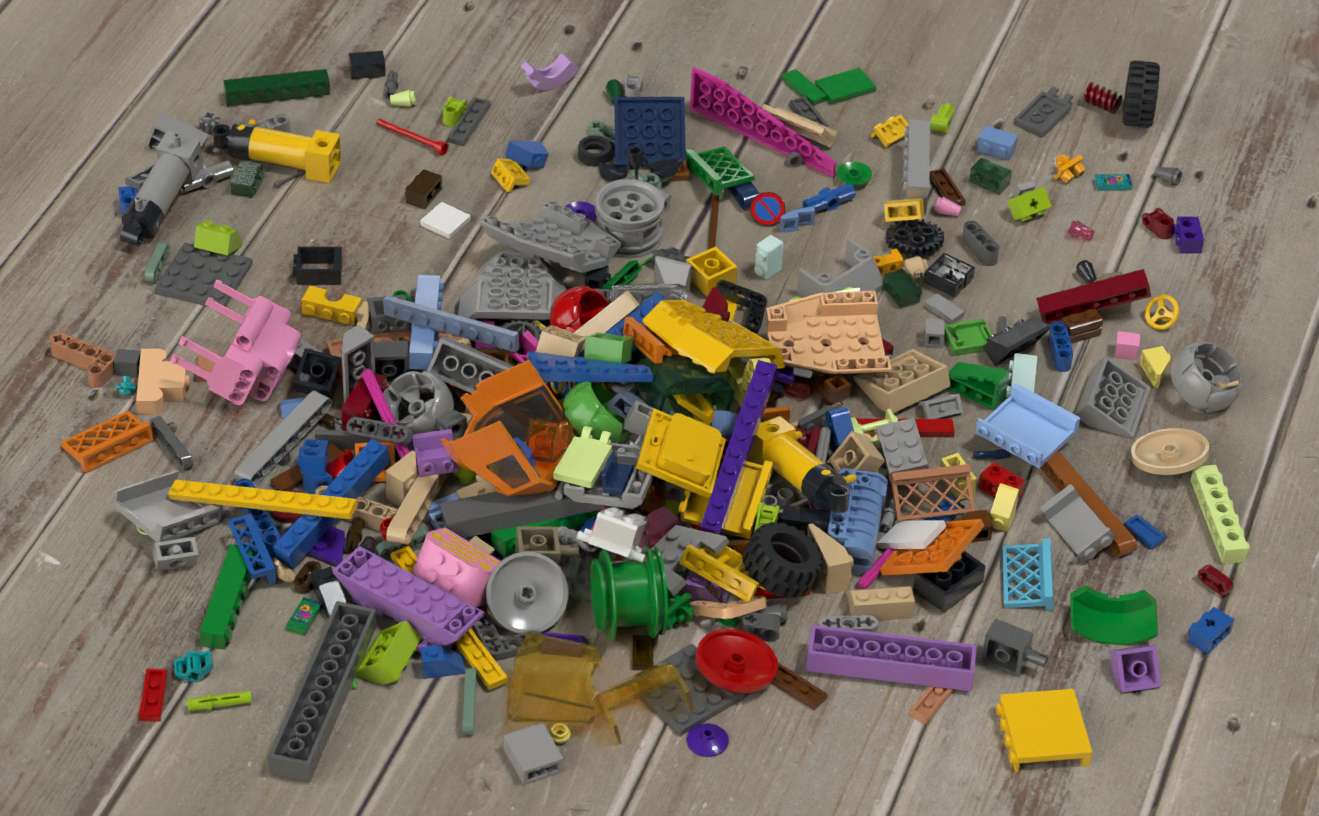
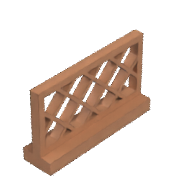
(931, 475)

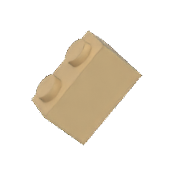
(560, 342)
(857, 454)
(401, 478)

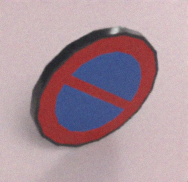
(767, 208)

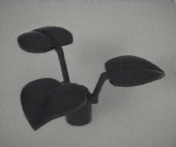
(636, 158)

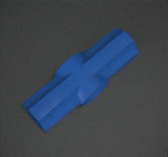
(830, 198)

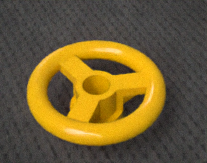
(1168, 315)

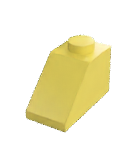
(1155, 364)
(1004, 507)

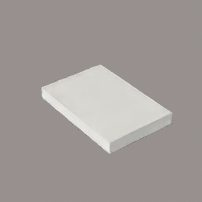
(911, 534)

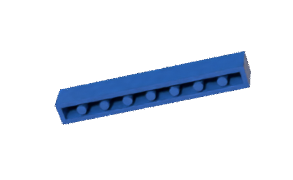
(347, 484)

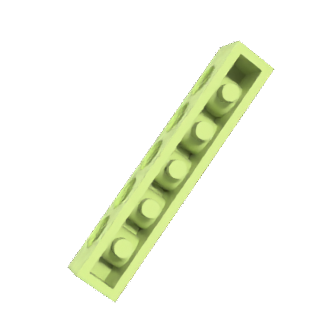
(1220, 514)

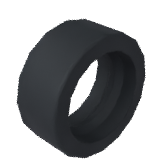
(594, 142)

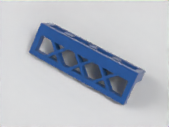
(256, 544)

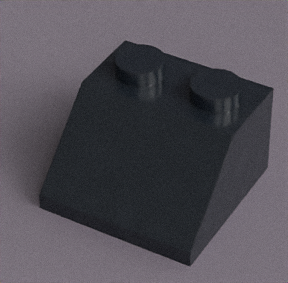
(318, 373)

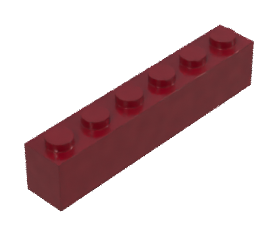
(1095, 295)

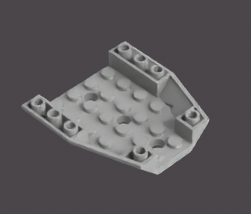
(557, 237)
(512, 288)

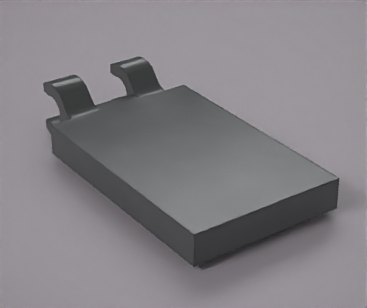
(1044, 112)

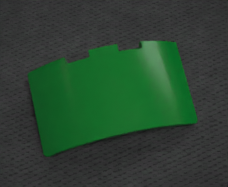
(1114, 620)

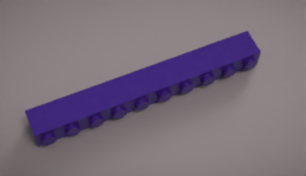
(739, 448)

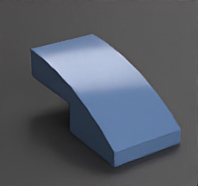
(801, 217)

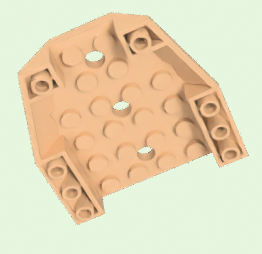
(830, 319)

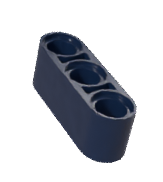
(743, 193)

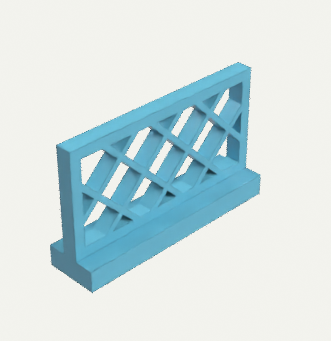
(1045, 579)

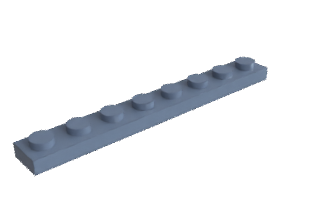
(451, 323)

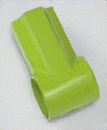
(942, 120)

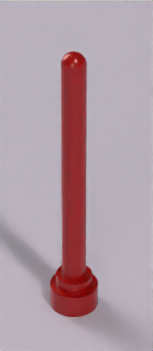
(440, 147)

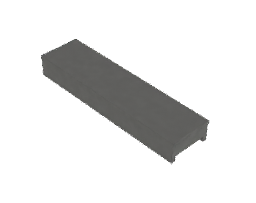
(497, 511)

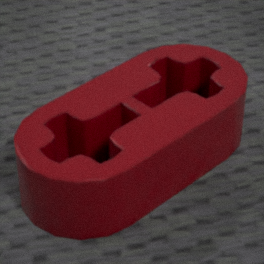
(1215, 580)

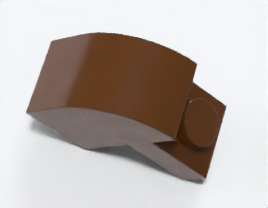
(832, 389)

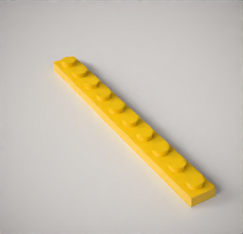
(263, 499)
(468, 644)

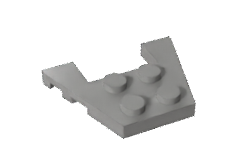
(673, 546)

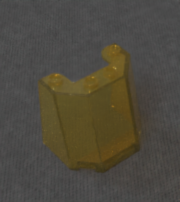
(553, 681)

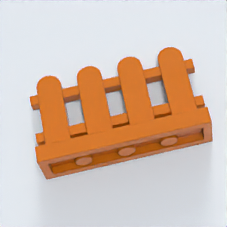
(647, 340)

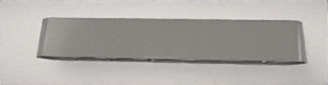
(283, 438)

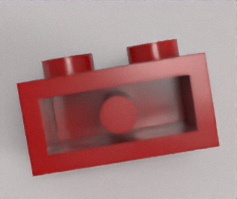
(996, 474)

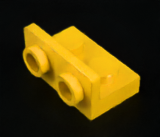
(891, 130)
(509, 174)

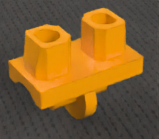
(1066, 166)

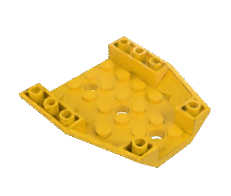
(706, 336)

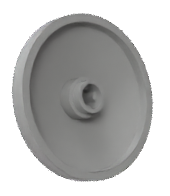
(527, 592)

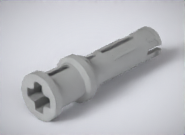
(568, 537)

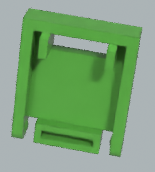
(970, 336)

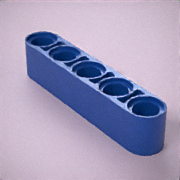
(262, 520)

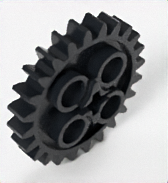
(915, 237)

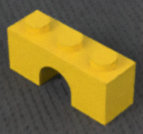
(342, 311)

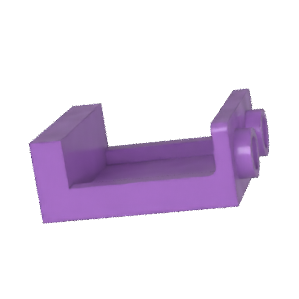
(431, 454)

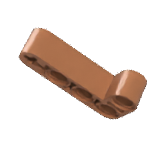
(95, 359)

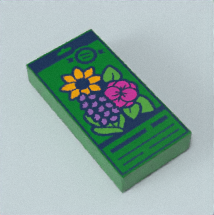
(304, 616)

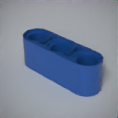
(1060, 347)
(840, 425)

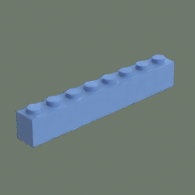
(425, 339)

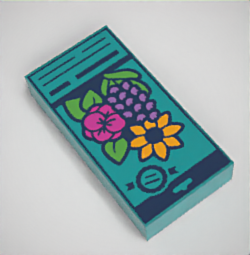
(1113, 182)

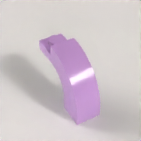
(552, 76)

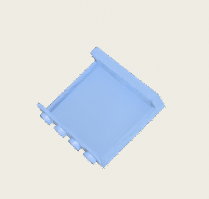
(1029, 426)

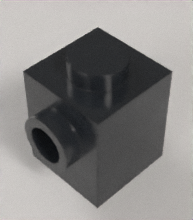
(597, 278)

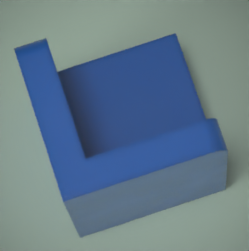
(313, 481)

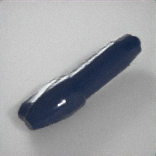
(997, 454)

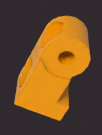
(889, 262)

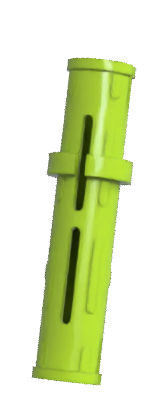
(219, 701)

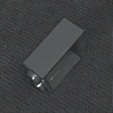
(381, 323)

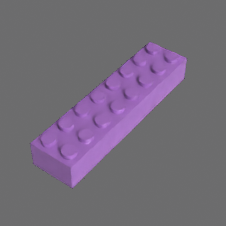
(891, 658)

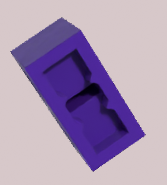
(1188, 234)

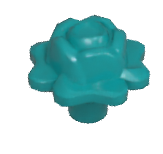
(126, 386)

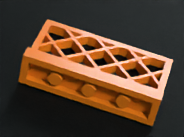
(111, 447)

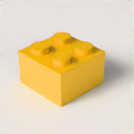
(710, 268)

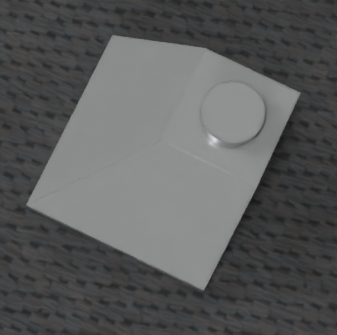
(672, 272)

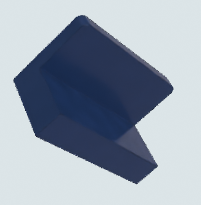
(615, 476)

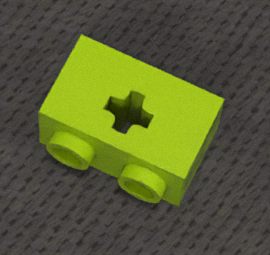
(1029, 203)

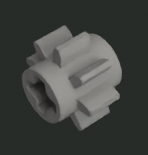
(209, 121)

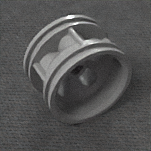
(640, 212)

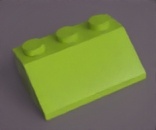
(389, 654)

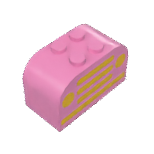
(455, 566)

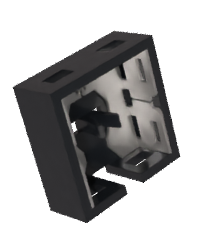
(949, 274)

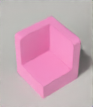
(1127, 345)

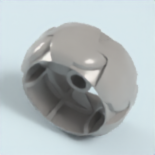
(1215, 366)
(408, 389)

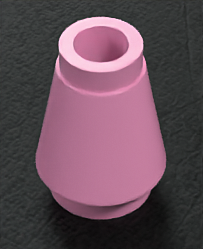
(946, 207)

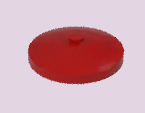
(736, 661)

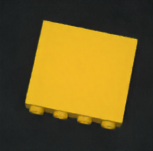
(745, 505)
(1043, 727)

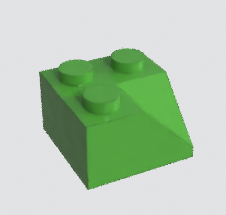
(608, 347)

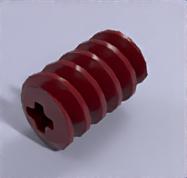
(1101, 99)

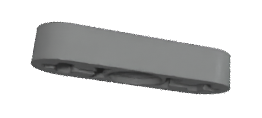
(863, 620)

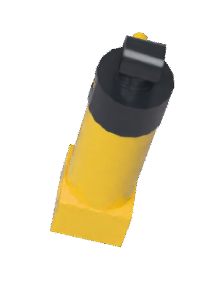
(315, 154)
(800, 467)

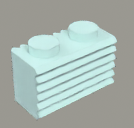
(768, 257)

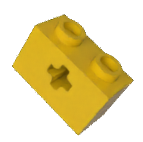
(904, 209)

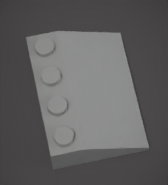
(1112, 399)

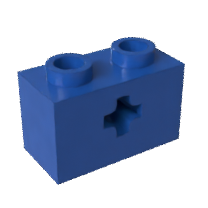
(1210, 630)

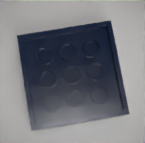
(653, 125)

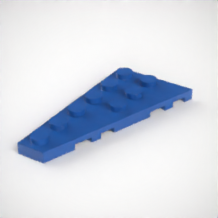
(579, 369)

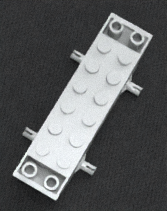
(617, 533)

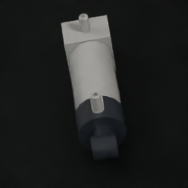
(177, 160)

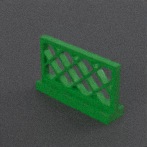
(708, 174)

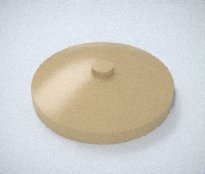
(1170, 451)

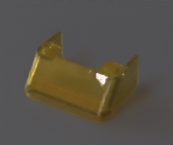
(637, 686)

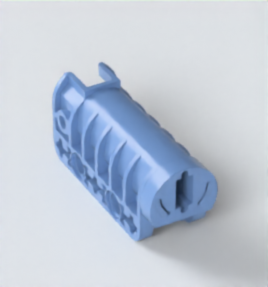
(861, 522)

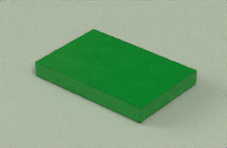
(845, 85)

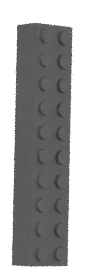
(322, 691)

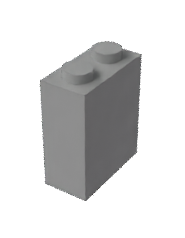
(533, 753)

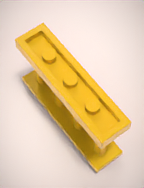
(723, 569)

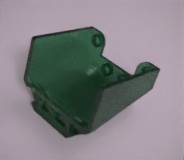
(682, 376)

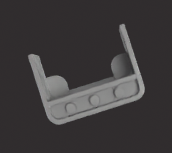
(862, 274)

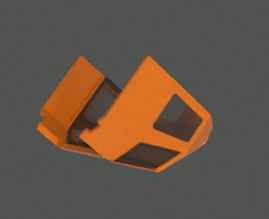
(501, 412)

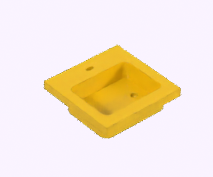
(681, 452)

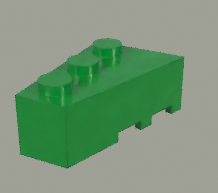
(979, 383)

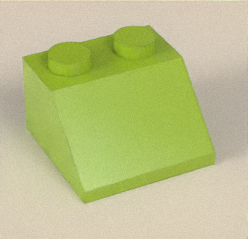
(217, 238)

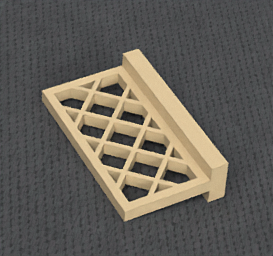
(804, 126)

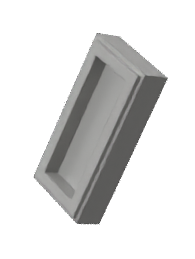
(944, 308)

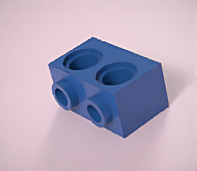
(313, 457)

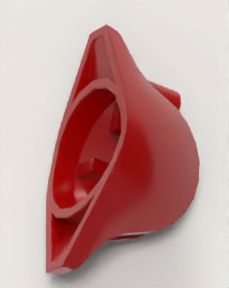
(339, 463)

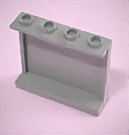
(157, 515)

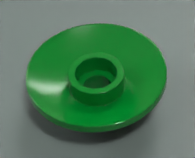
(854, 173)

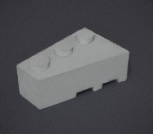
(167, 123)

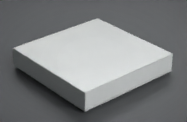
(445, 220)

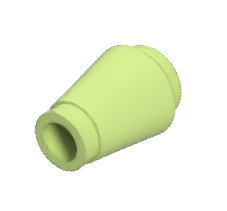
(404, 98)

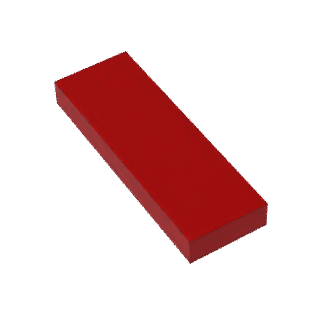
(153, 695)

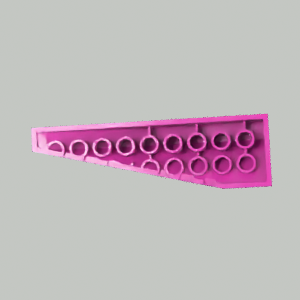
(729, 107)

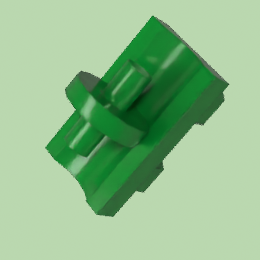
(679, 610)

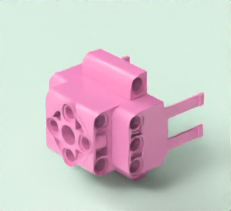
(256, 354)

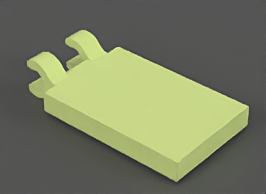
(584, 459)

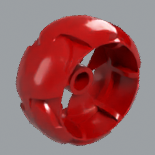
(573, 302)

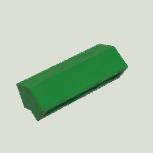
(632, 266)

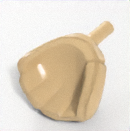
(283, 572)

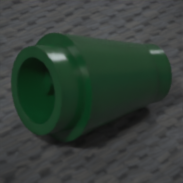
(614, 89)

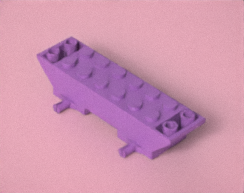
(403, 596)

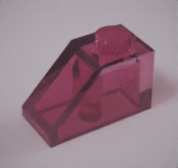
(658, 525)

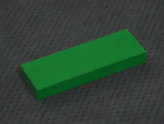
(804, 87)

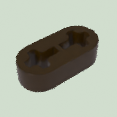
(303, 575)

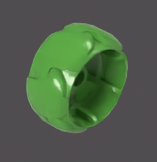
(588, 407)

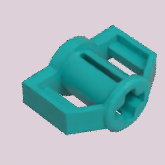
(193, 661)

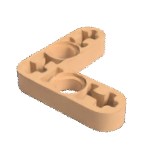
(729, 610)

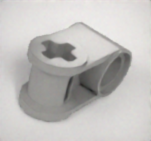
(633, 86)
(279, 122)

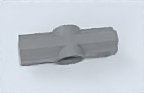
(208, 176)

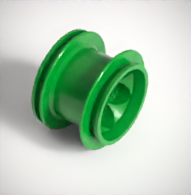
(629, 593)

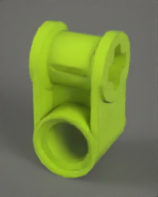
(453, 111)
(763, 517)

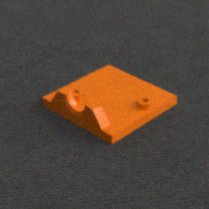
(938, 554)

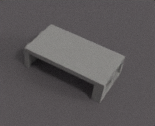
(1077, 523)

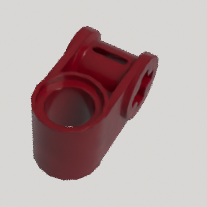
(1159, 223)

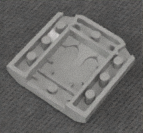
(634, 492)

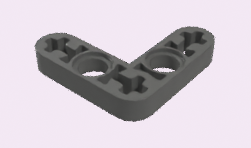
(501, 645)

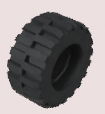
(1141, 94)
(782, 560)

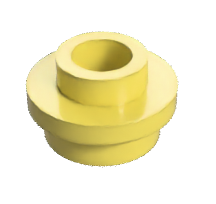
(559, 733)

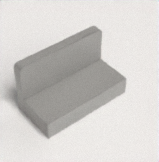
(942, 406)

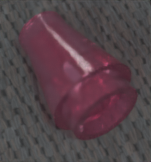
(1080, 230)

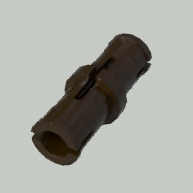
(354, 535)

